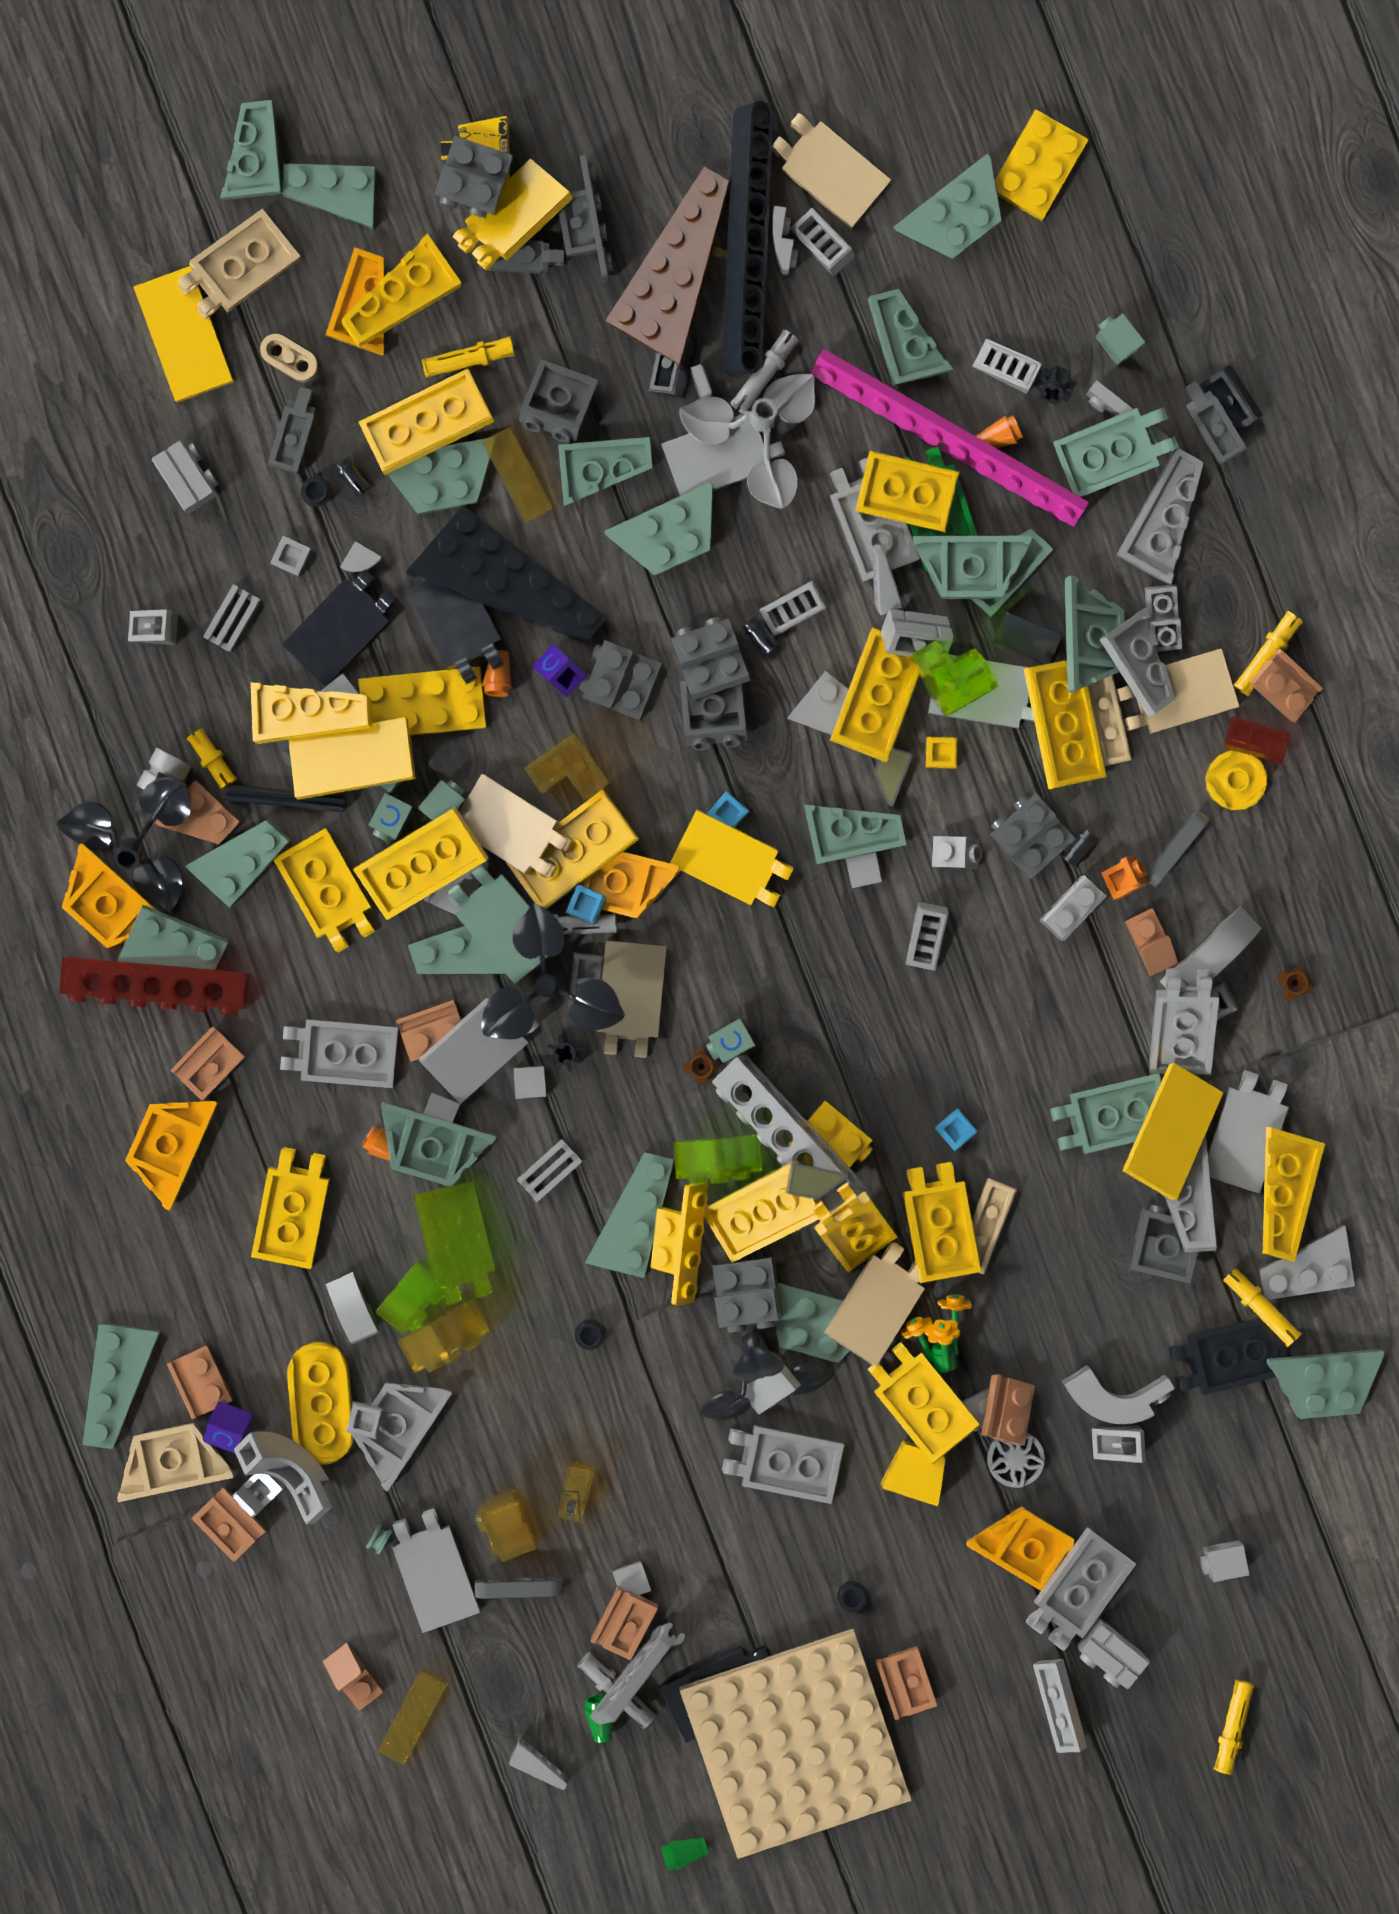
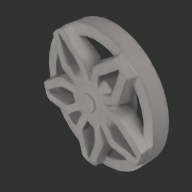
(1016, 1460)

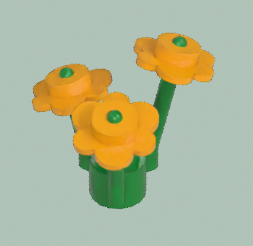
(942, 1331)

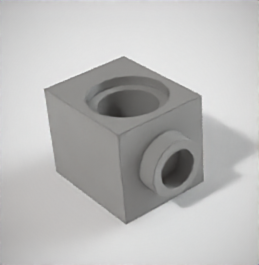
(1224, 1561)

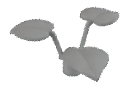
(791, 398)

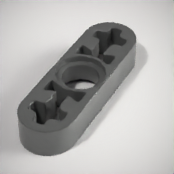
(1176, 847)
(519, 1587)

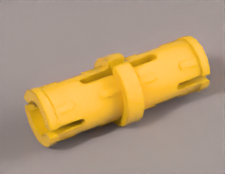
(211, 758)

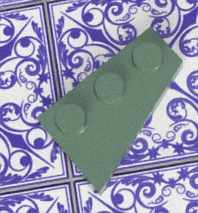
(255, 154)
(1035, 555)
(851, 833)
(171, 942)

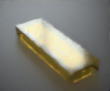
(517, 475)
(412, 1716)

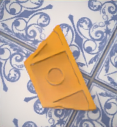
(631, 883)
(101, 899)
(169, 1145)
(1024, 1546)

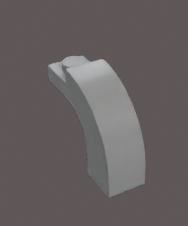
(1219, 948)
(1112, 1407)
(291, 1465)

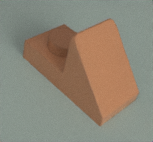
(1151, 942)
(352, 1676)

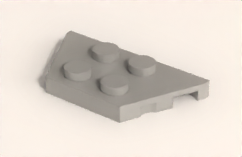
(404, 1422)

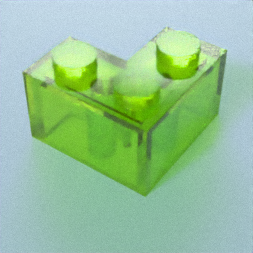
(956, 681)
(717, 1158)
(410, 1298)

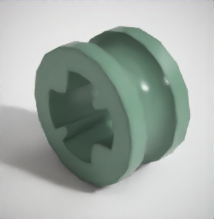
(379, 1539)

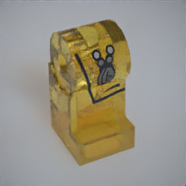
(576, 1491)

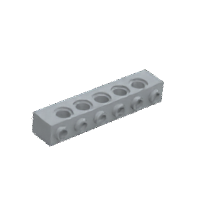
(785, 1117)

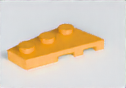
(361, 277)

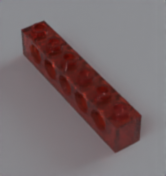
(76, 970)

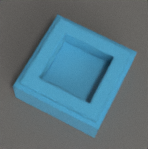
(728, 810)
(586, 904)
(956, 1129)

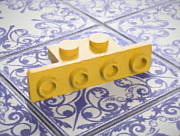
(679, 1242)

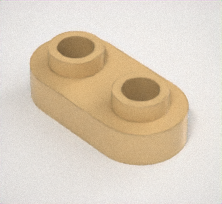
(289, 359)

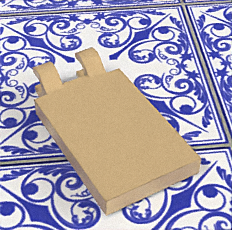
(831, 170)
(239, 264)
(1200, 690)
(511, 826)
(876, 1306)

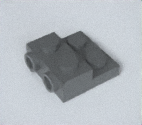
(473, 177)
(557, 401)
(710, 658)
(620, 679)
(713, 718)
(1031, 835)
(1159, 1247)
(747, 1294)

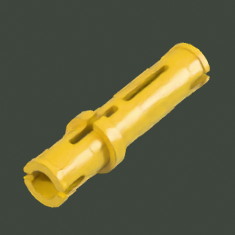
(463, 358)
(1276, 640)
(1262, 1307)
(1230, 1740)

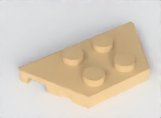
(171, 1461)

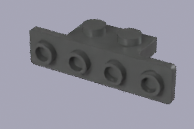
(580, 222)

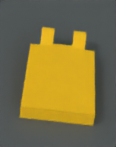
(525, 206)
(729, 860)
(325, 888)
(291, 1211)
(940, 1225)
(853, 1229)
(923, 1404)

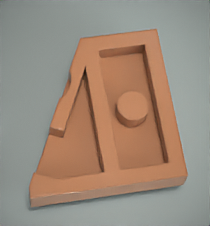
(207, 818)

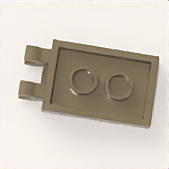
(637, 978)

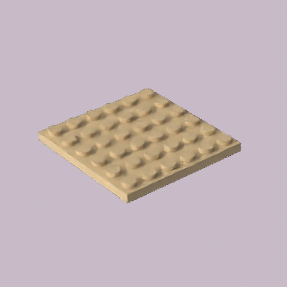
(795, 1743)

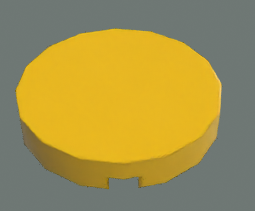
(1236, 780)

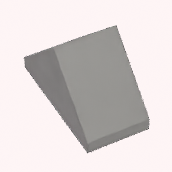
(153, 626)
(1119, 1443)

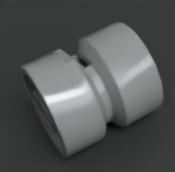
(166, 764)

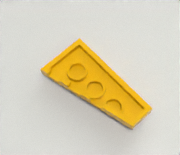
(406, 290)
(1288, 1188)

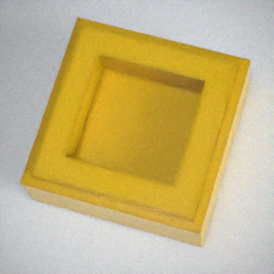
(941, 752)

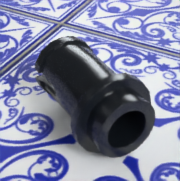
(352, 477)
(760, 635)
(1080, 847)

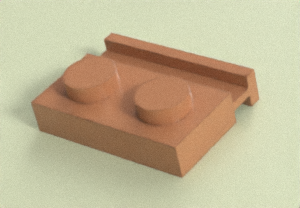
(1285, 685)
(427, 1027)
(208, 1063)
(199, 1381)
(1008, 1410)
(228, 1524)
(624, 1623)
(906, 1683)

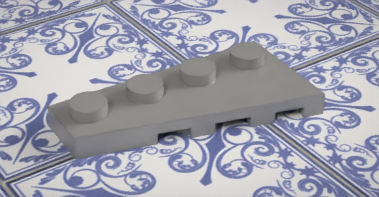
(1159, 527)
(1194, 1207)

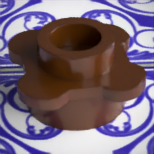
(1302, 986)
(700, 1057)

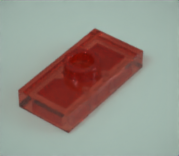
(1256, 740)

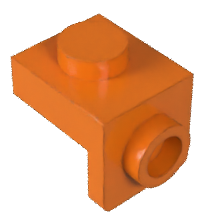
(1125, 877)

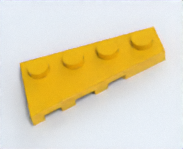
(299, 713)

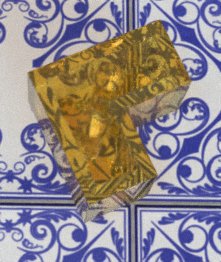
(570, 761)
(444, 1338)
(506, 1525)

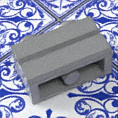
(185, 476)
(911, 631)
(1072, 908)
(1113, 1654)

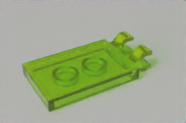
(455, 1239)

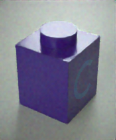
(559, 670)
(228, 1426)

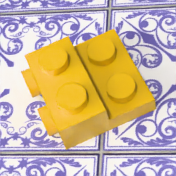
(839, 1134)

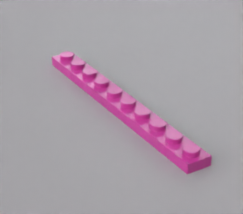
(948, 437)

